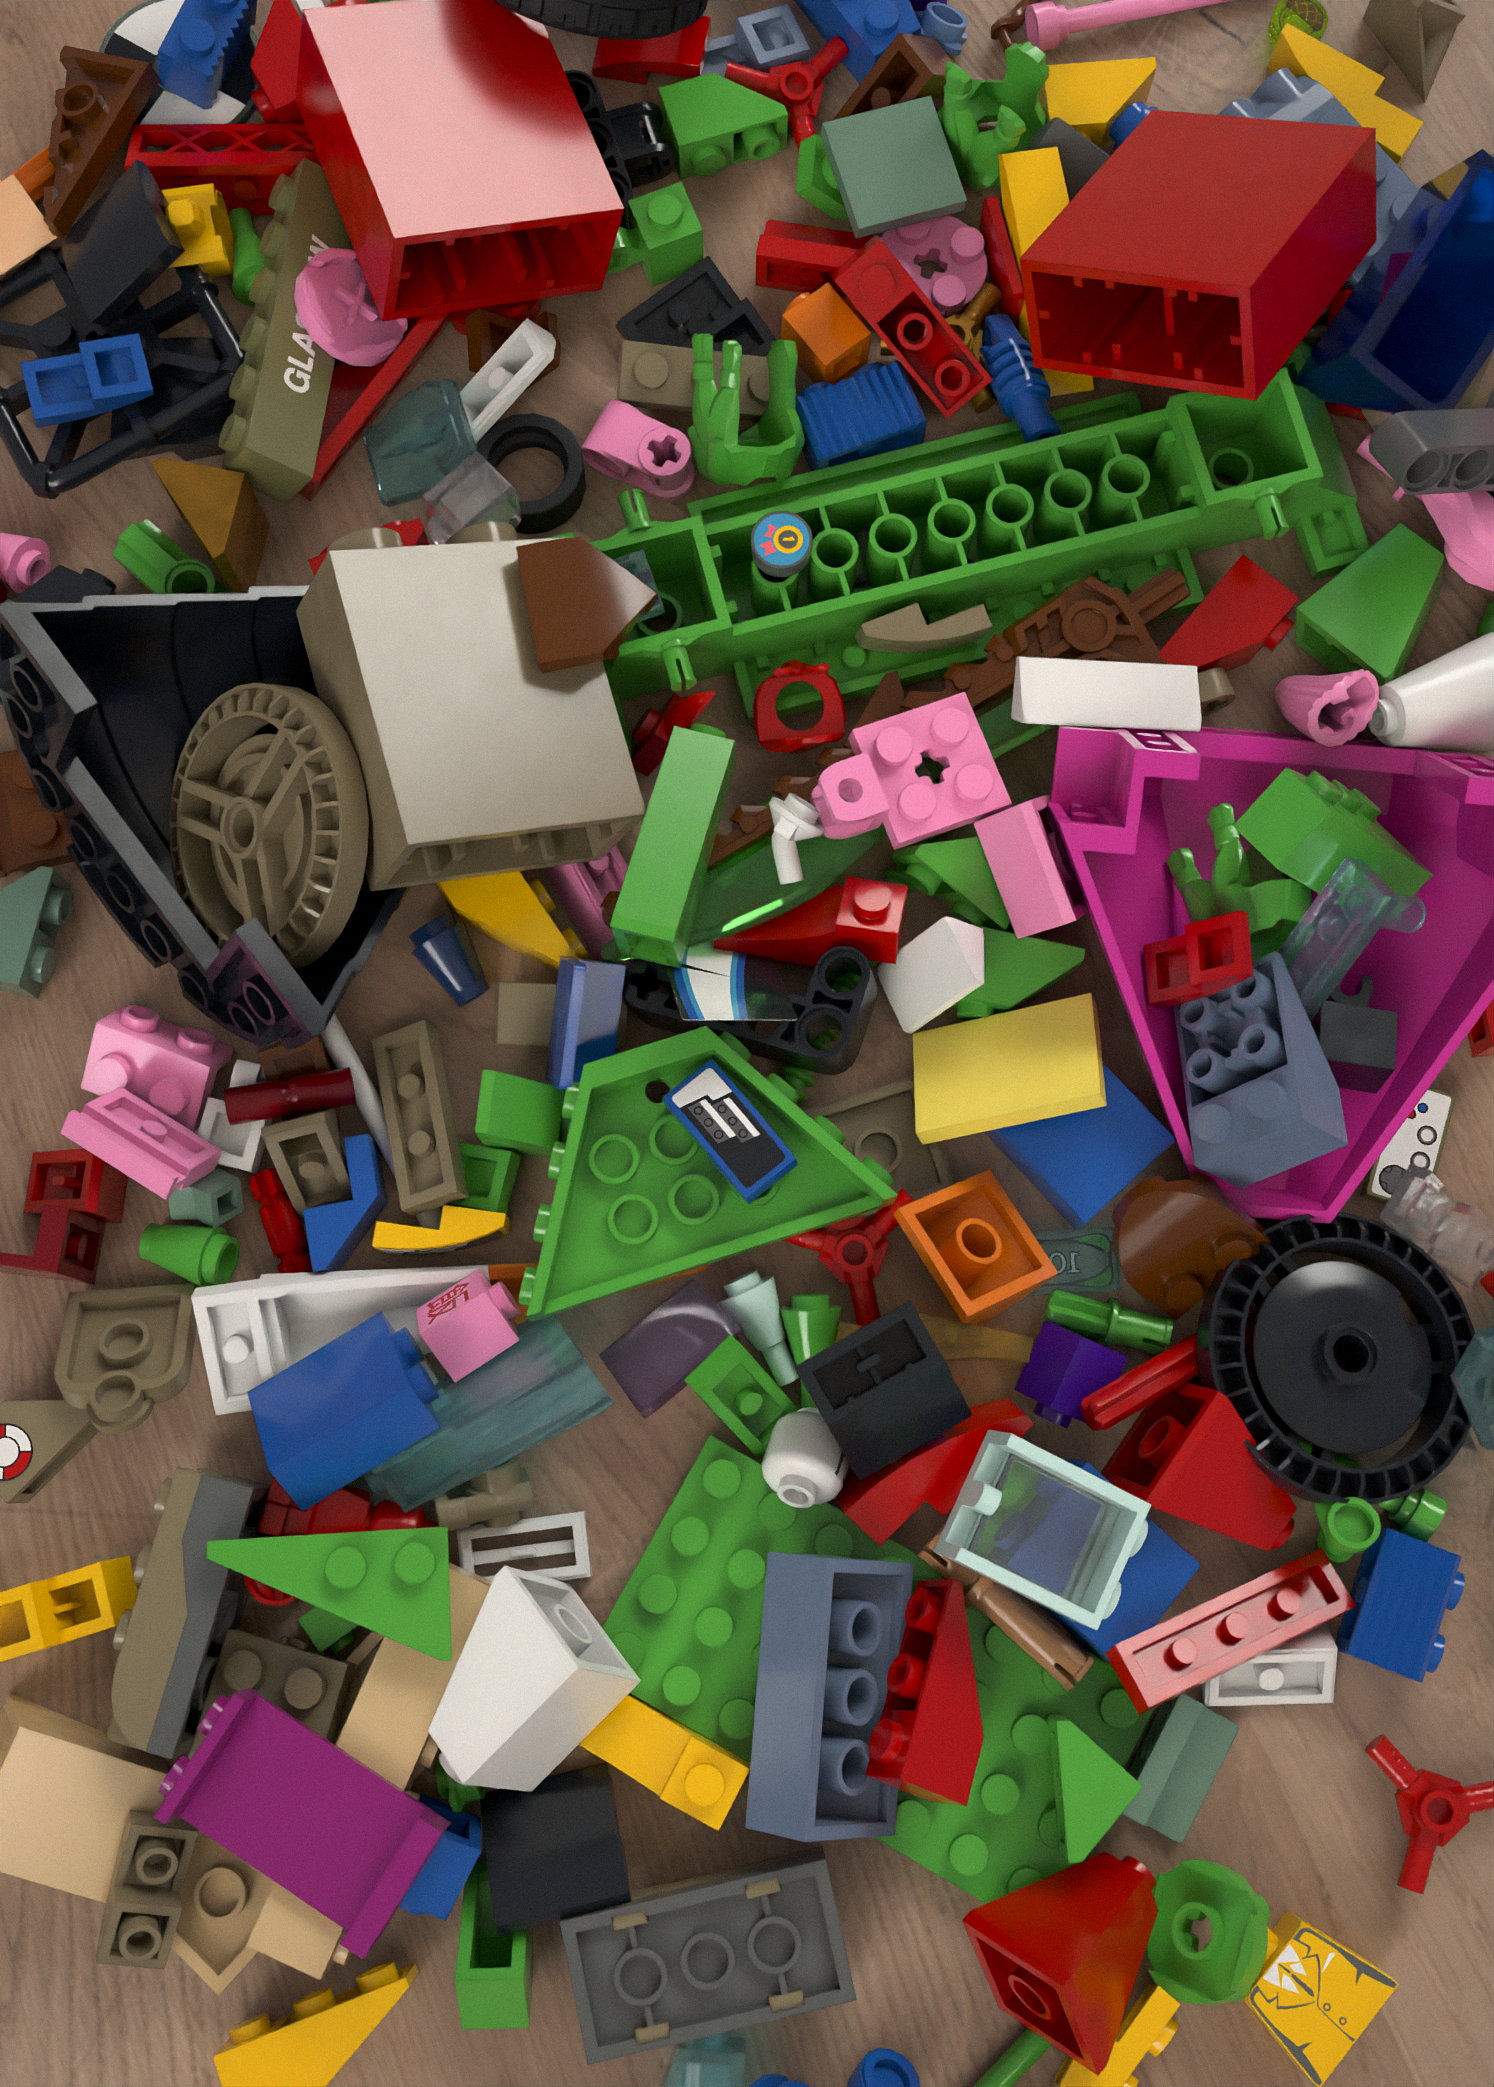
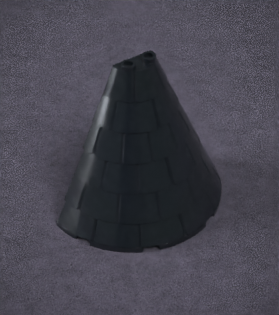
(100, 722)

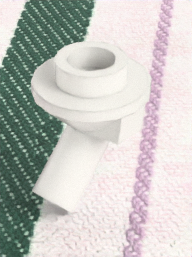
(793, 821)

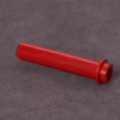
(1144, 1384)

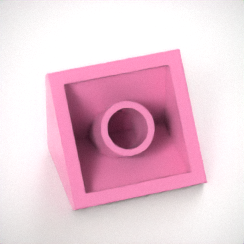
(1031, 867)

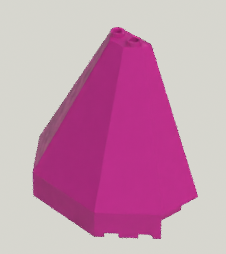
(1143, 793)

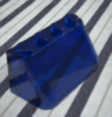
(1422, 306)

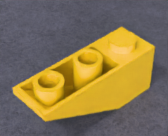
(513, 915)
(314, 2040)

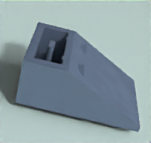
(1256, 1079)

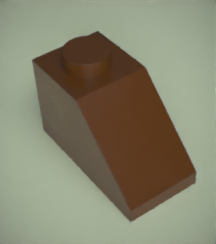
(905, 72)

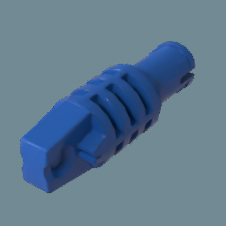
(1016, 382)

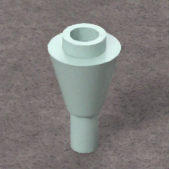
(756, 1309)

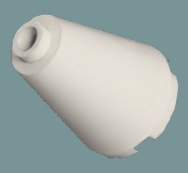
(1441, 702)

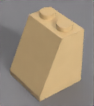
(67, 1798)

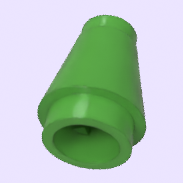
(193, 1252)

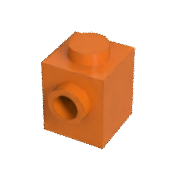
(827, 335)

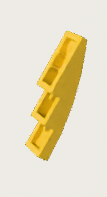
(1031, 199)

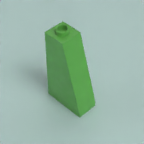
(674, 846)

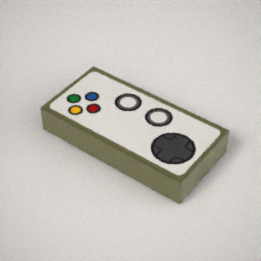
(1415, 1143)

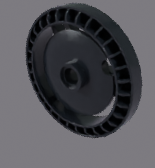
(1387, 1360)

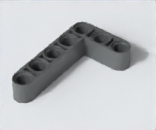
(1437, 450)

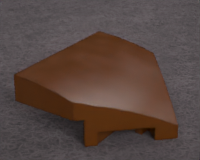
(579, 602)

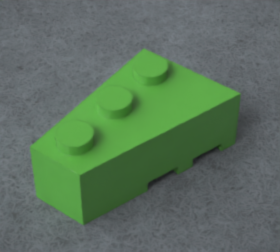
(1313, 824)

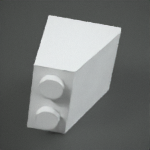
(527, 1684)

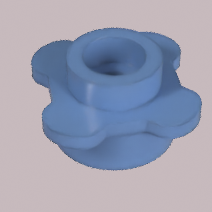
(944, 25)

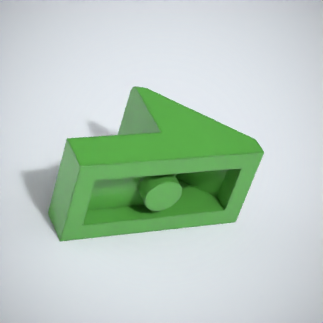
(740, 1394)

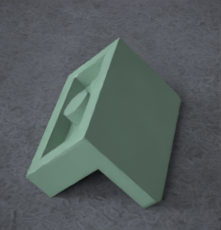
(1178, 1764)

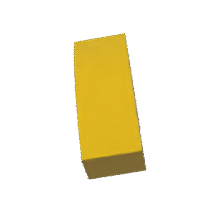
(1351, 84)
(65, 1607)

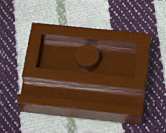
(28, 831)

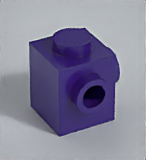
(1065, 1371)

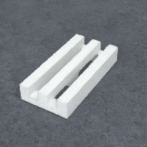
(579, 1545)

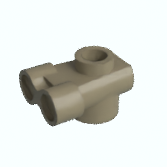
(490, 1497)

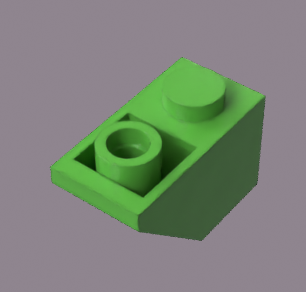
(719, 124)
(959, 877)

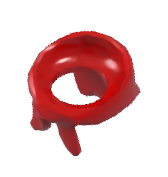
(781, 739)

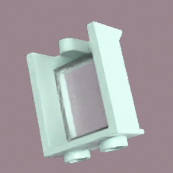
(1044, 1528)

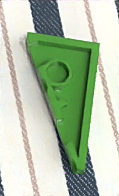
(373, 1578)

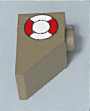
(37, 1444)

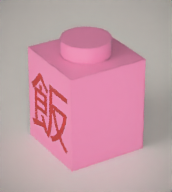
(469, 1324)

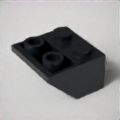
(884, 1390)

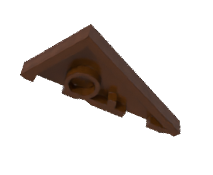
(91, 122)

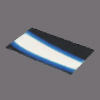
(749, 992)

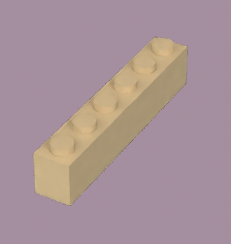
(390, 1737)

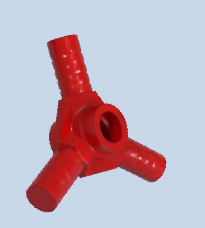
(794, 85)
(855, 1253)
(1429, 1808)

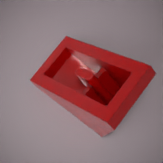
(76, 1182)

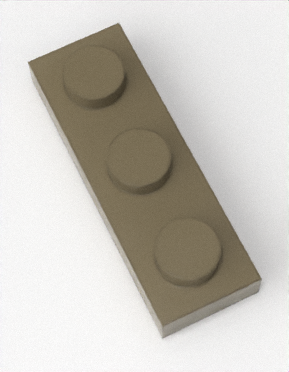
(663, 379)
(419, 1118)

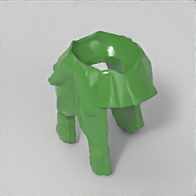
(1006, 101)
(756, 452)
(1240, 883)

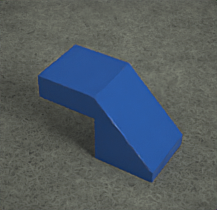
(339, 1227)

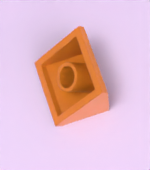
(976, 1247)

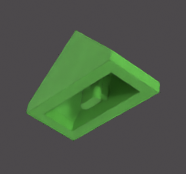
(1087, 1788)

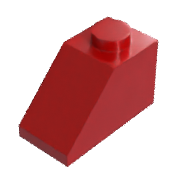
(276, 65)

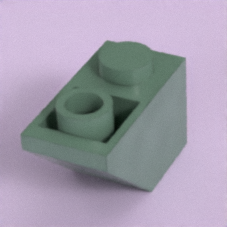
(28, 929)

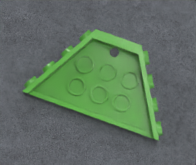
(647, 1201)

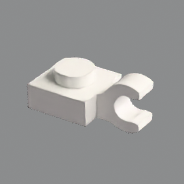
(241, 1142)

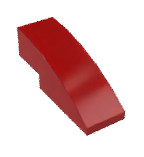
(927, 1473)

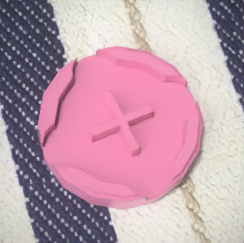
(341, 312)

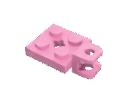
(883, 780)

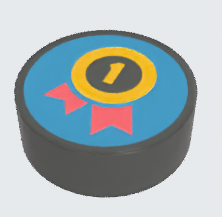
(781, 543)

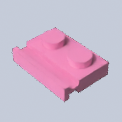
(141, 1142)

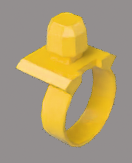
(202, 227)

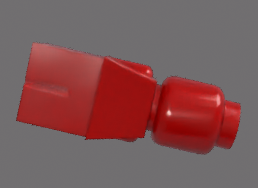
(340, 1512)

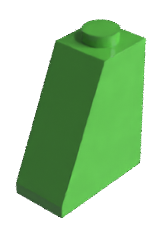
(1374, 607)

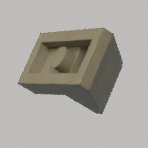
(309, 1159)

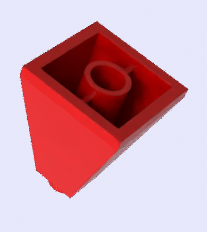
(1193, 1464)
(1069, 1952)

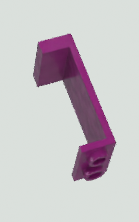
(303, 1814)

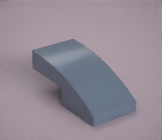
(759, 42)

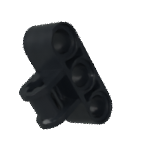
(622, 141)

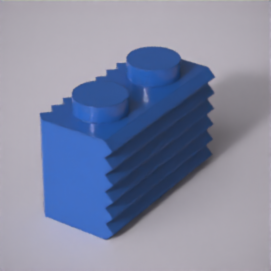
(203, 46)
(860, 416)
(1401, 1605)

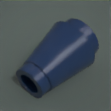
(450, 958)

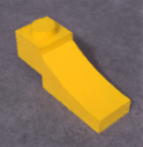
(669, 1759)

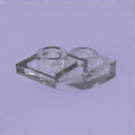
(1447, 1229)

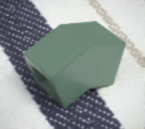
(209, 1200)

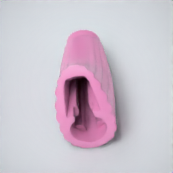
(1329, 706)

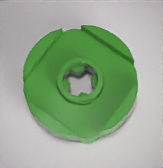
(1238, 1937)

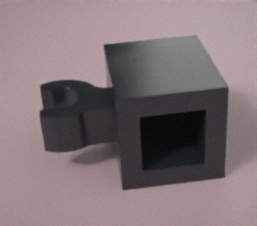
(1357, 1038)

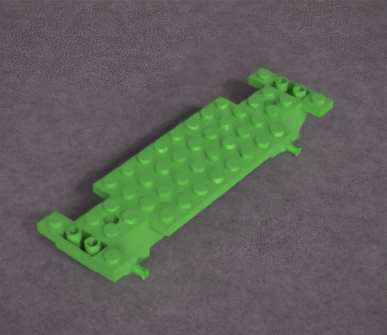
(1101, 500)

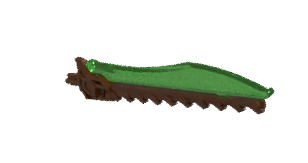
(1077, 623)

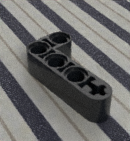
(793, 1039)

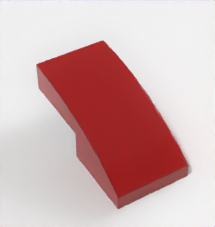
(674, 55)
(1200, 962)

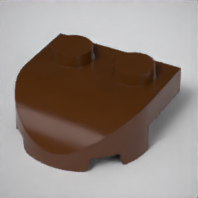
(1178, 1237)

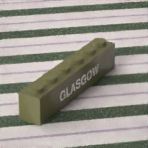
(284, 373)

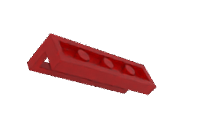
(239, 172)
(362, 392)

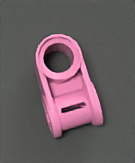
(633, 447)

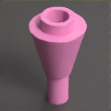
(23, 561)

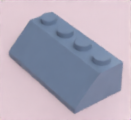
(820, 1694)

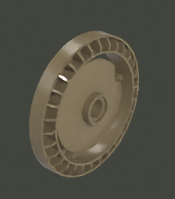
(270, 820)

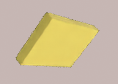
(1008, 1069)

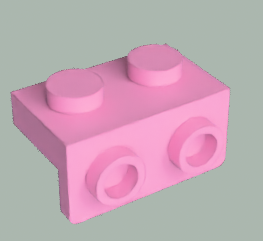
(155, 1062)

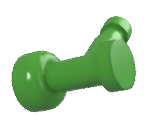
(1346, 1528)

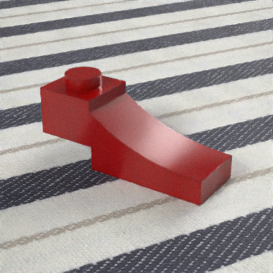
(856, 915)

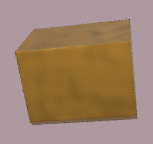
(221, 516)

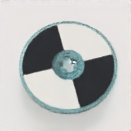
(139, 37)

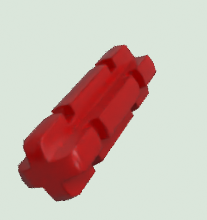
(280, 1222)

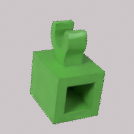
(661, 236)

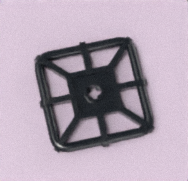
(71, 325)

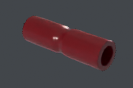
(282, 1097)

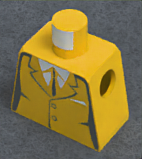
(1315, 1995)

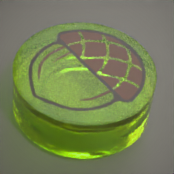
(1303, 14)

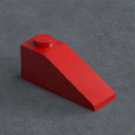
(1233, 621)

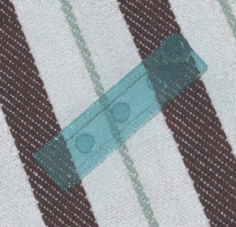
(1341, 926)

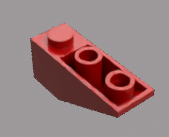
(911, 326)
(932, 1709)

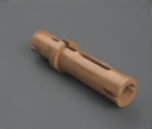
(1016, 1618)

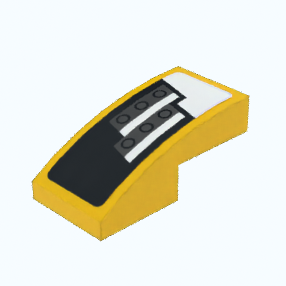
(458, 1230)

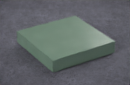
(893, 166)

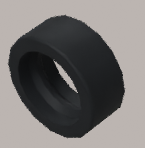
(548, 434)

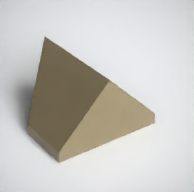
(1415, 35)

